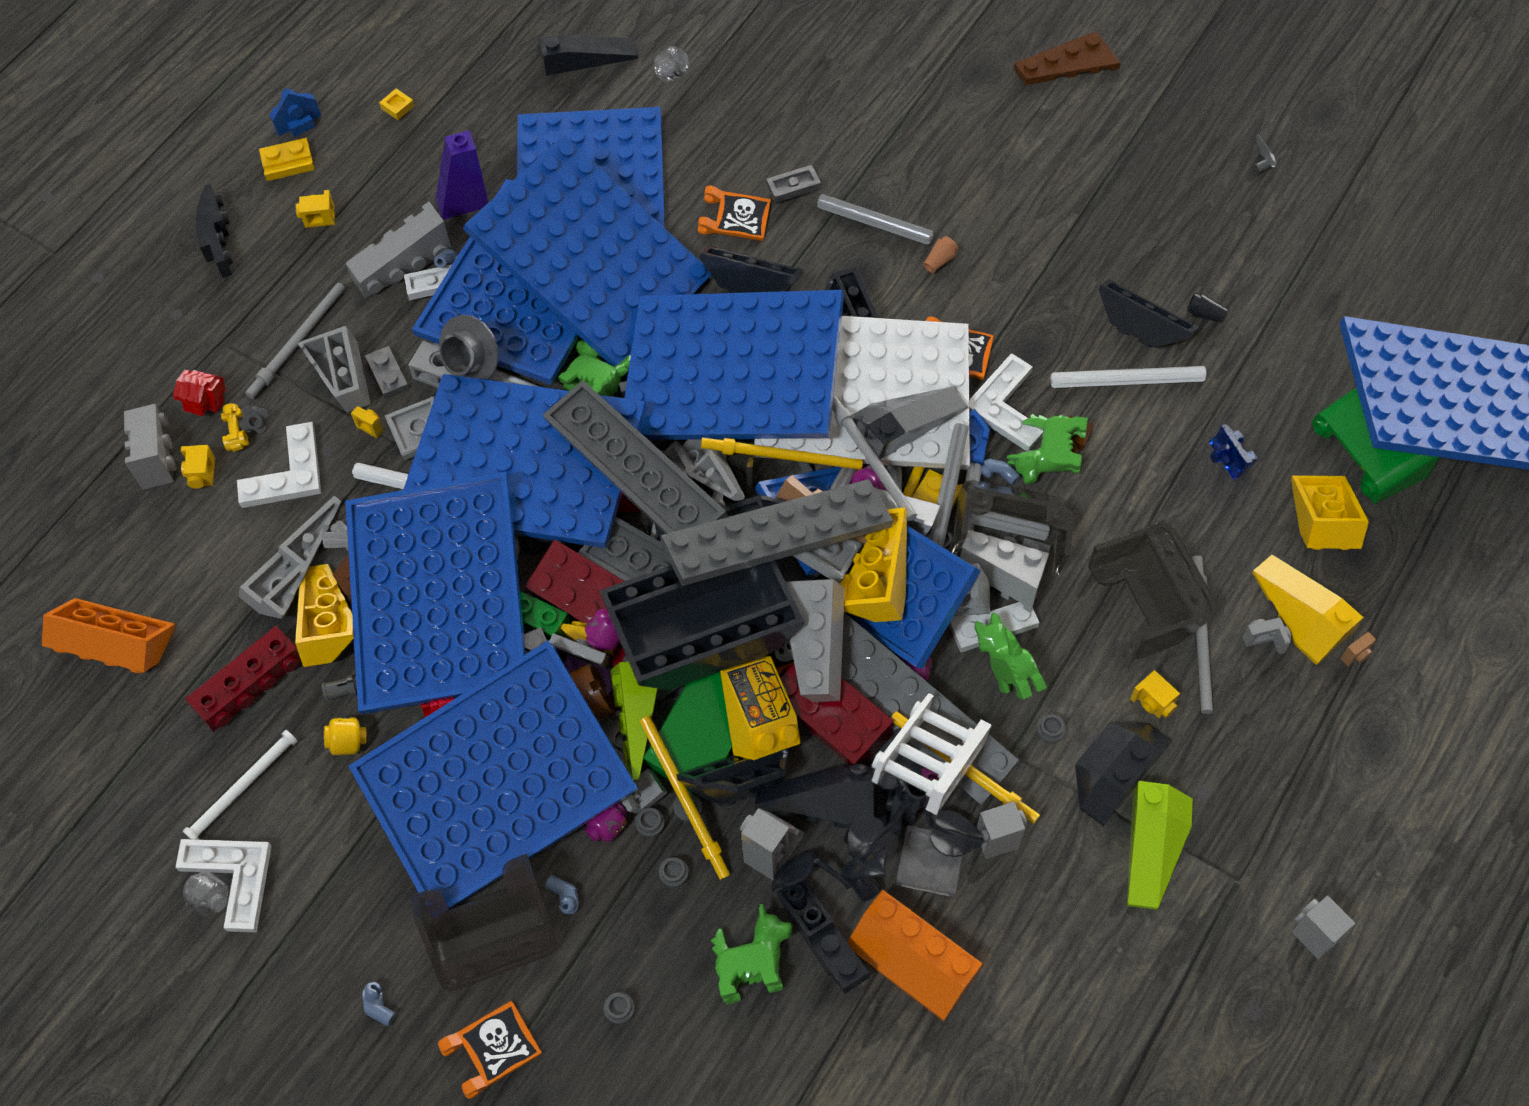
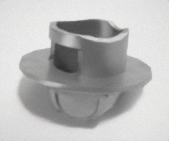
(468, 348)

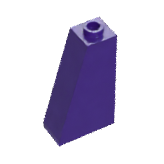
(460, 177)

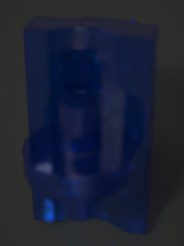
(1229, 450)

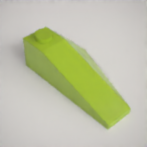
(635, 704)
(1158, 834)

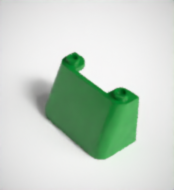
(1384, 470)

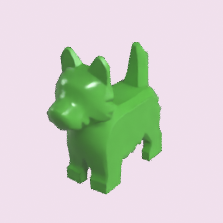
(592, 370)
(1055, 449)
(1008, 659)
(751, 961)

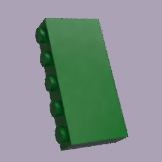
(695, 727)

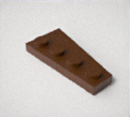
(1074, 57)

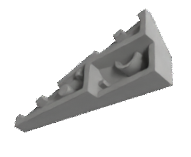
(706, 467)
(277, 581)

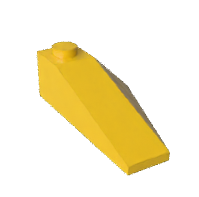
(1310, 611)
(322, 618)

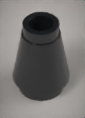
(1206, 308)

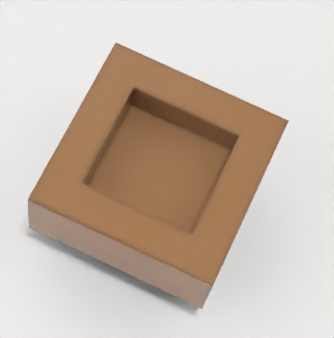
(1359, 650)

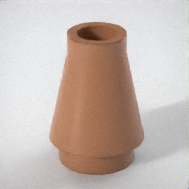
(941, 253)

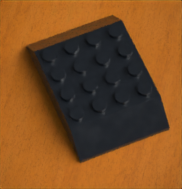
(702, 627)

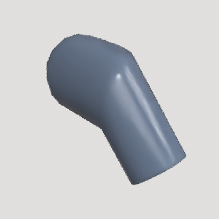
(446, 258)
(1002, 468)
(567, 894)
(373, 1004)

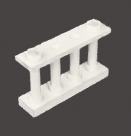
(949, 773)

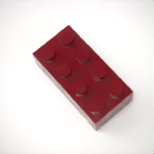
(571, 582)
(847, 727)

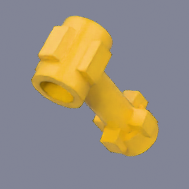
(236, 439)

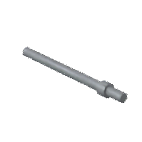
(266, 375)
(845, 420)
(1203, 656)

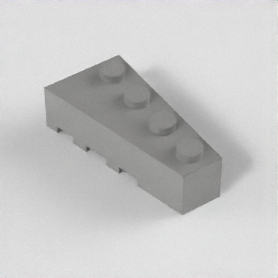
(400, 252)
(819, 641)

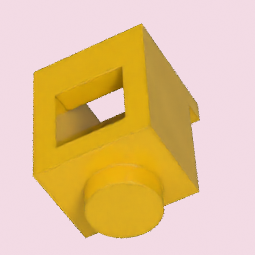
(316, 210)
(198, 465)
(1156, 695)

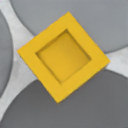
(396, 104)
(367, 421)

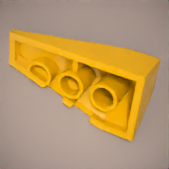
(878, 578)

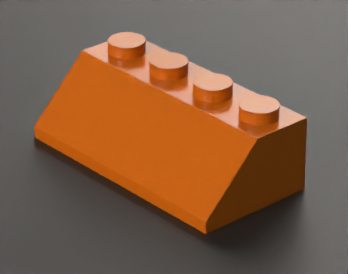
(106, 635)
(914, 955)

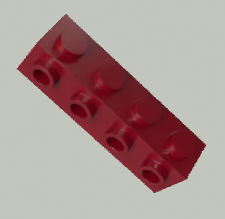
(244, 679)

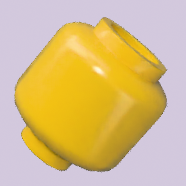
(344, 736)

